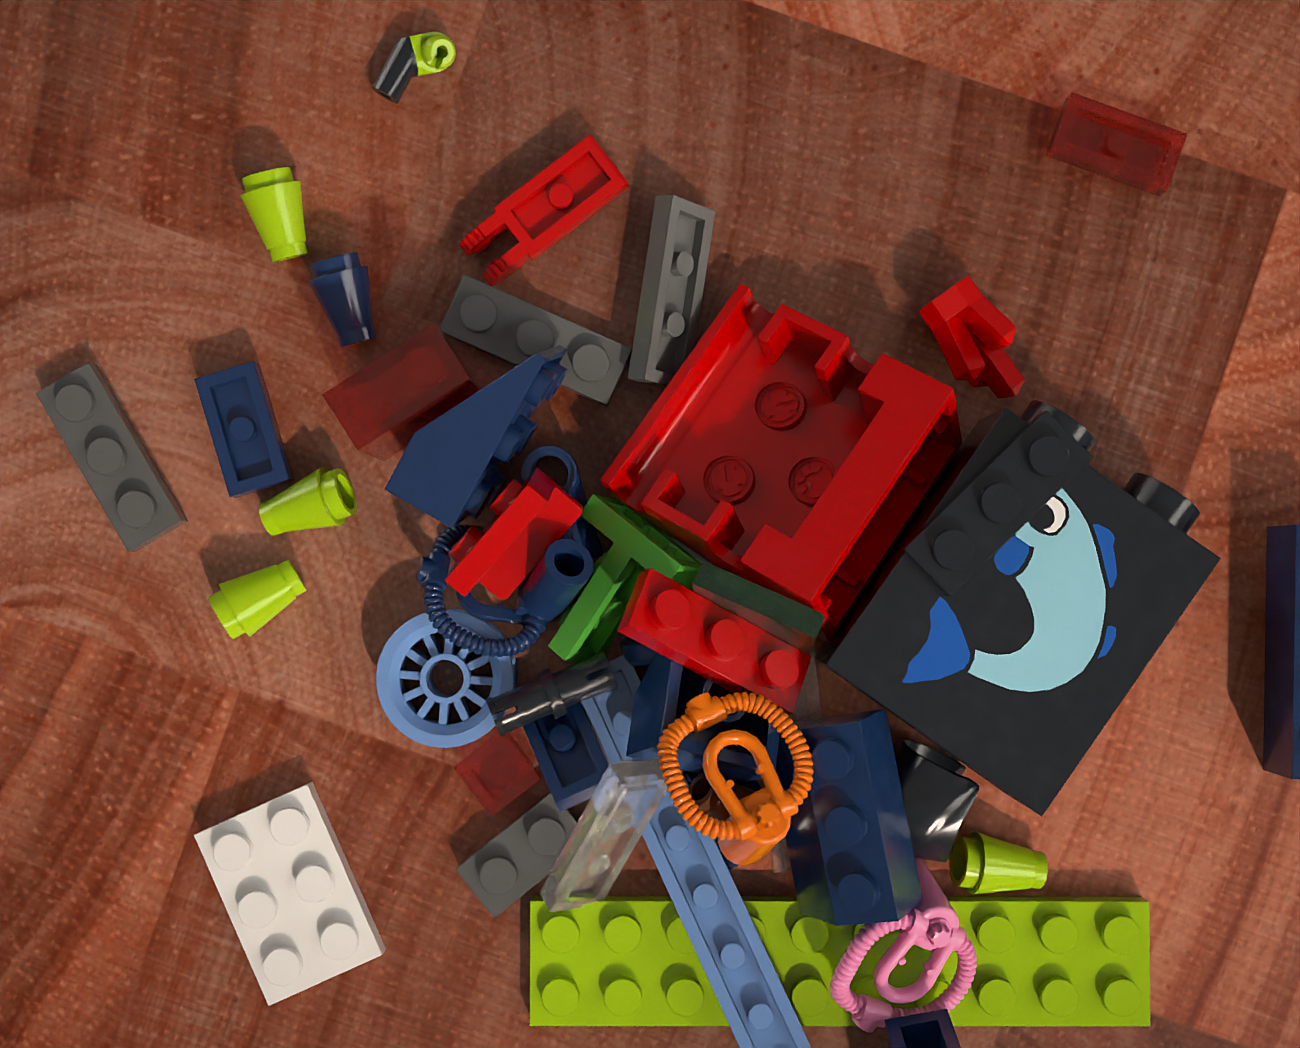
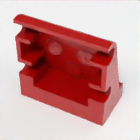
(788, 455)

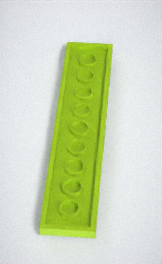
(1035, 963)

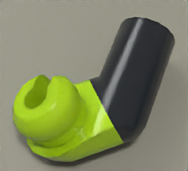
(412, 58)

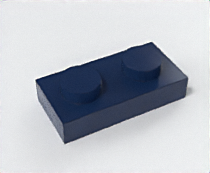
(244, 429)
(568, 755)

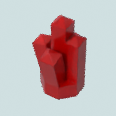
(973, 338)

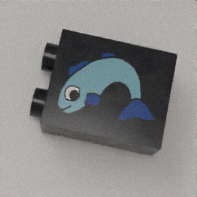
(1043, 635)

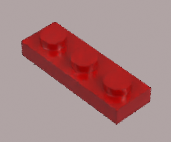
(713, 641)

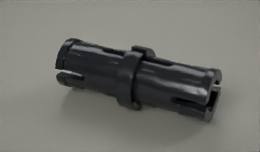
(551, 693)

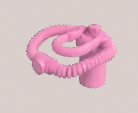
(928, 925)

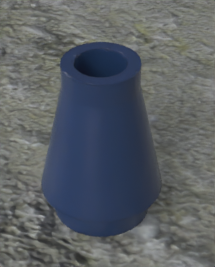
(344, 296)

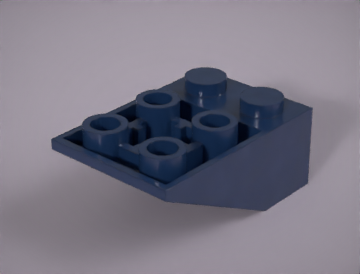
(458, 458)

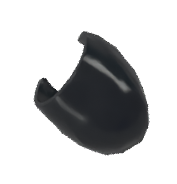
(933, 798)

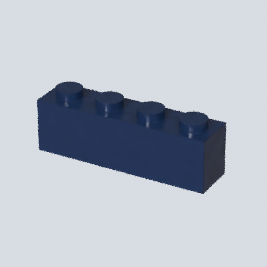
(1282, 653)

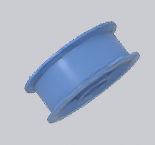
(397, 701)

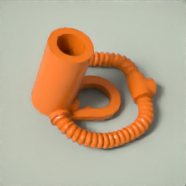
(760, 818)

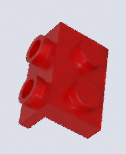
(515, 539)

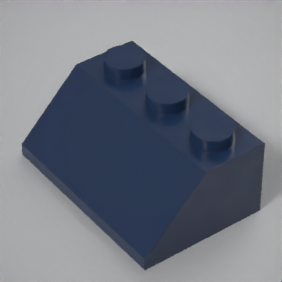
(852, 831)

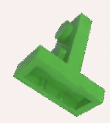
(637, 546)

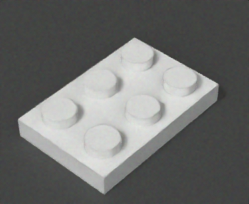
(290, 893)

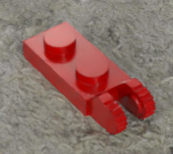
(548, 207)

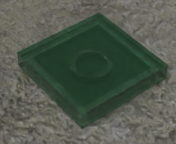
(760, 606)

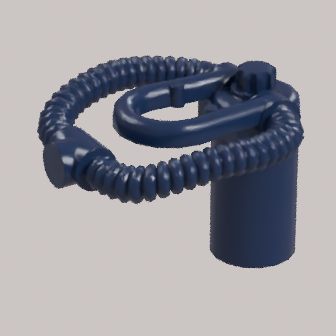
(539, 600)

